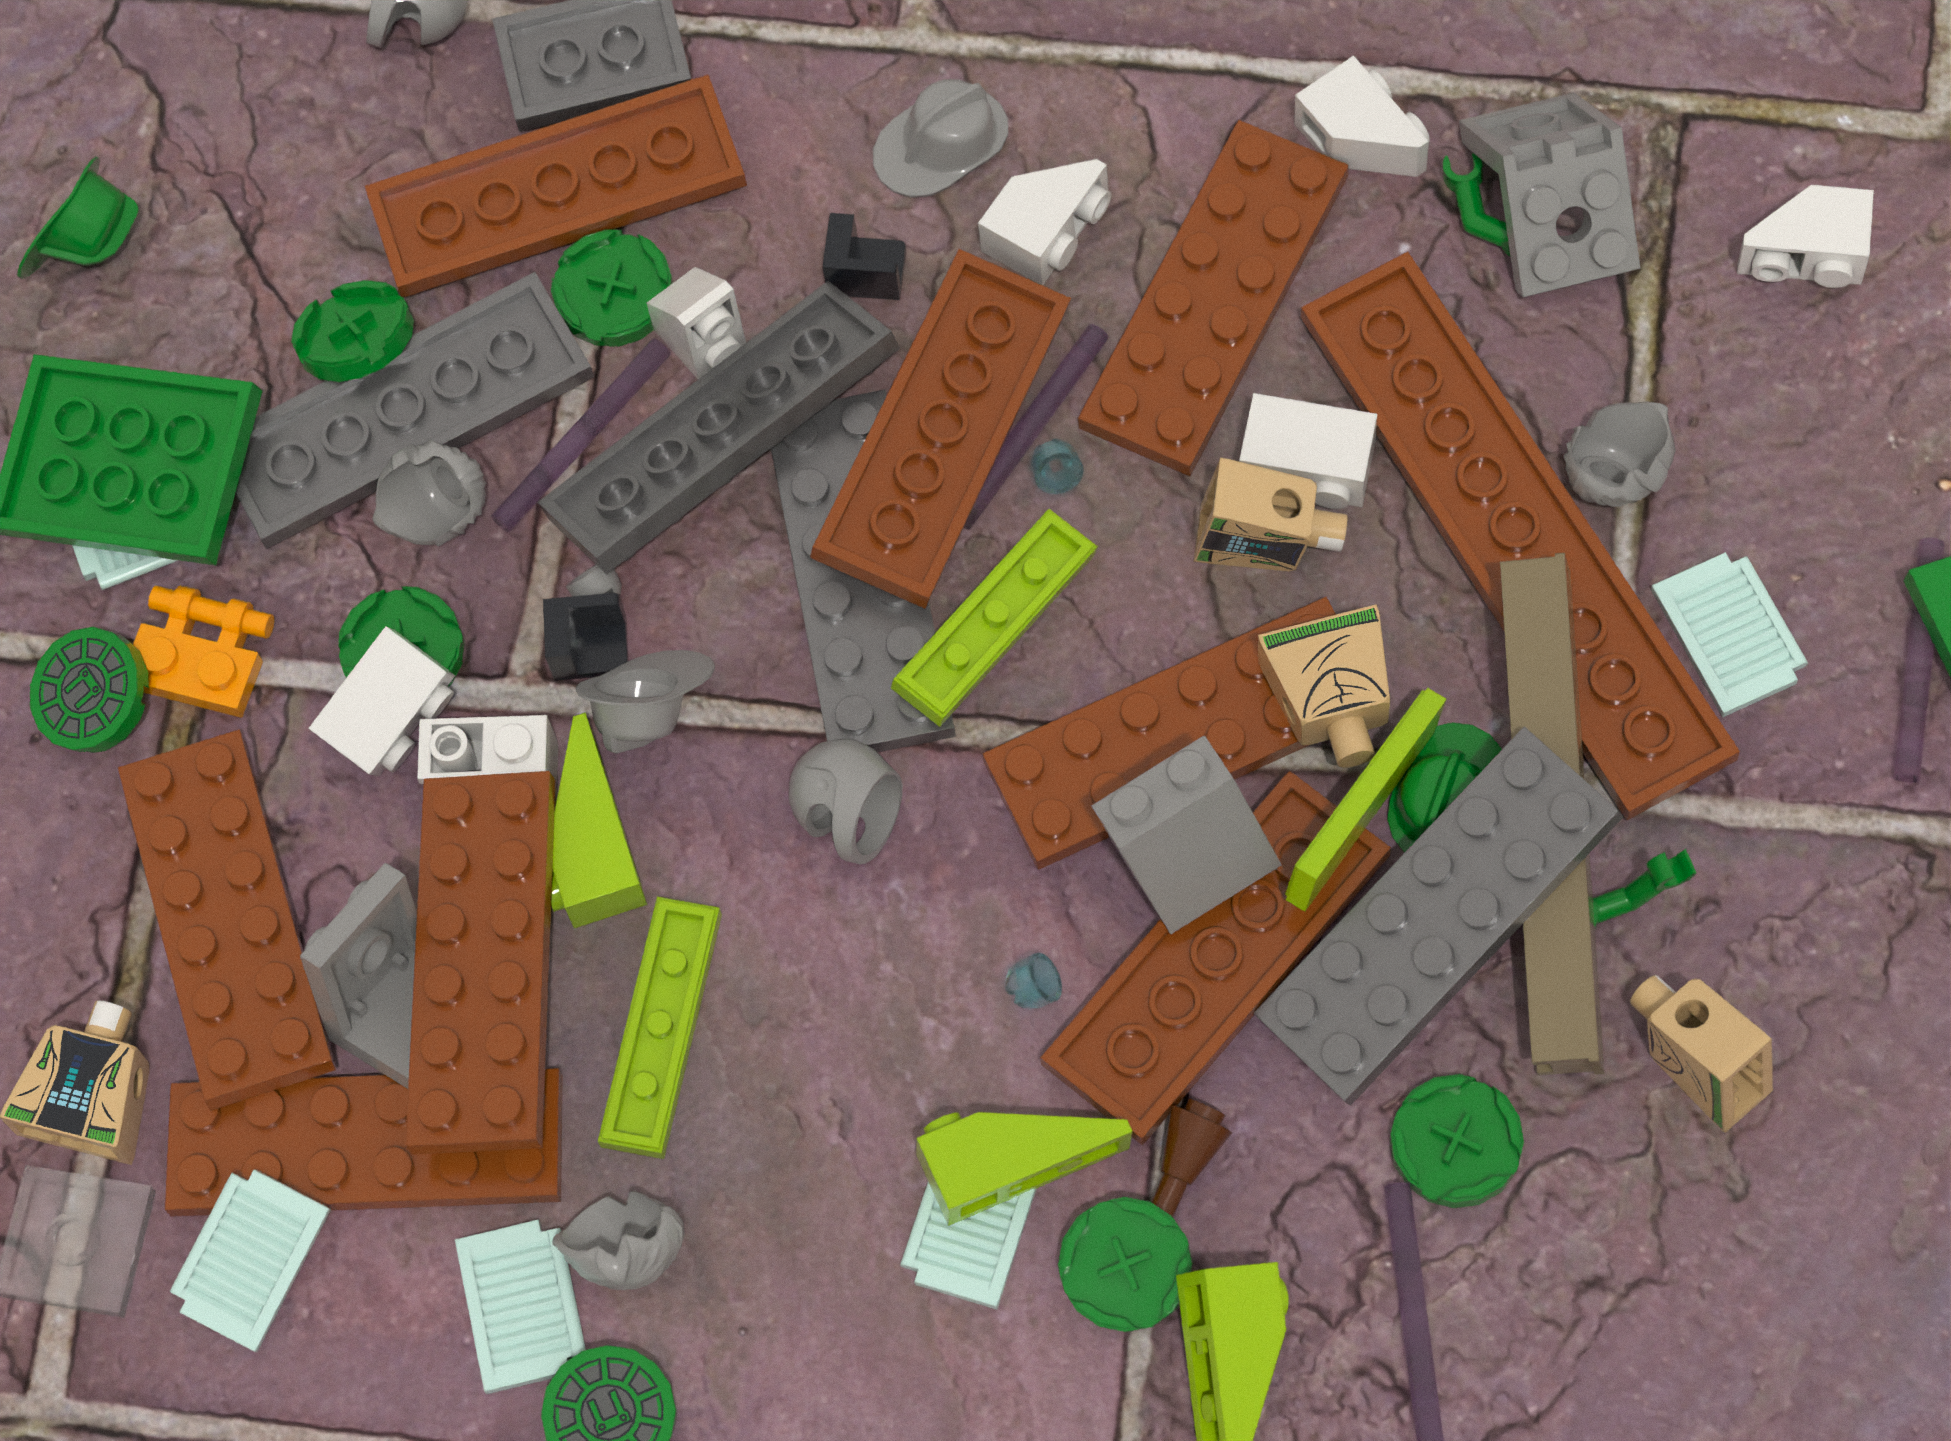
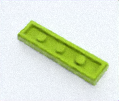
(993, 617)
(1364, 799)
(660, 1028)

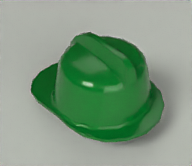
(86, 226)
(1437, 778)

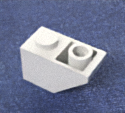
(1358, 123)
(1041, 215)
(1812, 237)
(698, 320)
(486, 746)

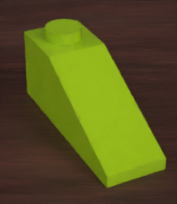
(590, 850)
(1002, 1155)
(1231, 1345)

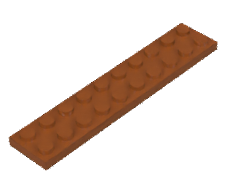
(1503, 502)

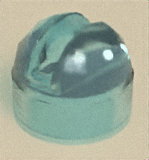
(1062, 480)
(1034, 982)

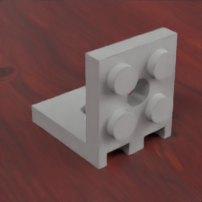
(1551, 160)
(366, 973)

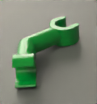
(1471, 205)
(1661, 875)

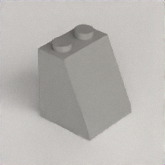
(1187, 834)

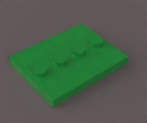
(126, 458)

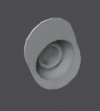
(940, 138)
(643, 696)

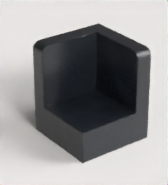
(862, 265)
(584, 635)

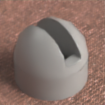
(594, 582)

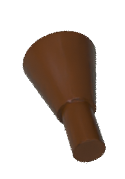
(1190, 1145)

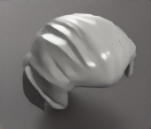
(1621, 453)
(429, 493)
(621, 1242)

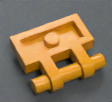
(198, 669)

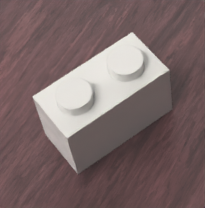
(1315, 443)
(384, 703)

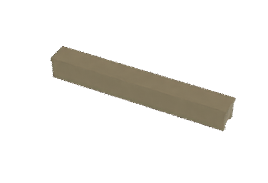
(1562, 929)

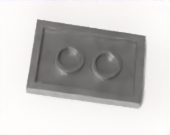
(587, 56)

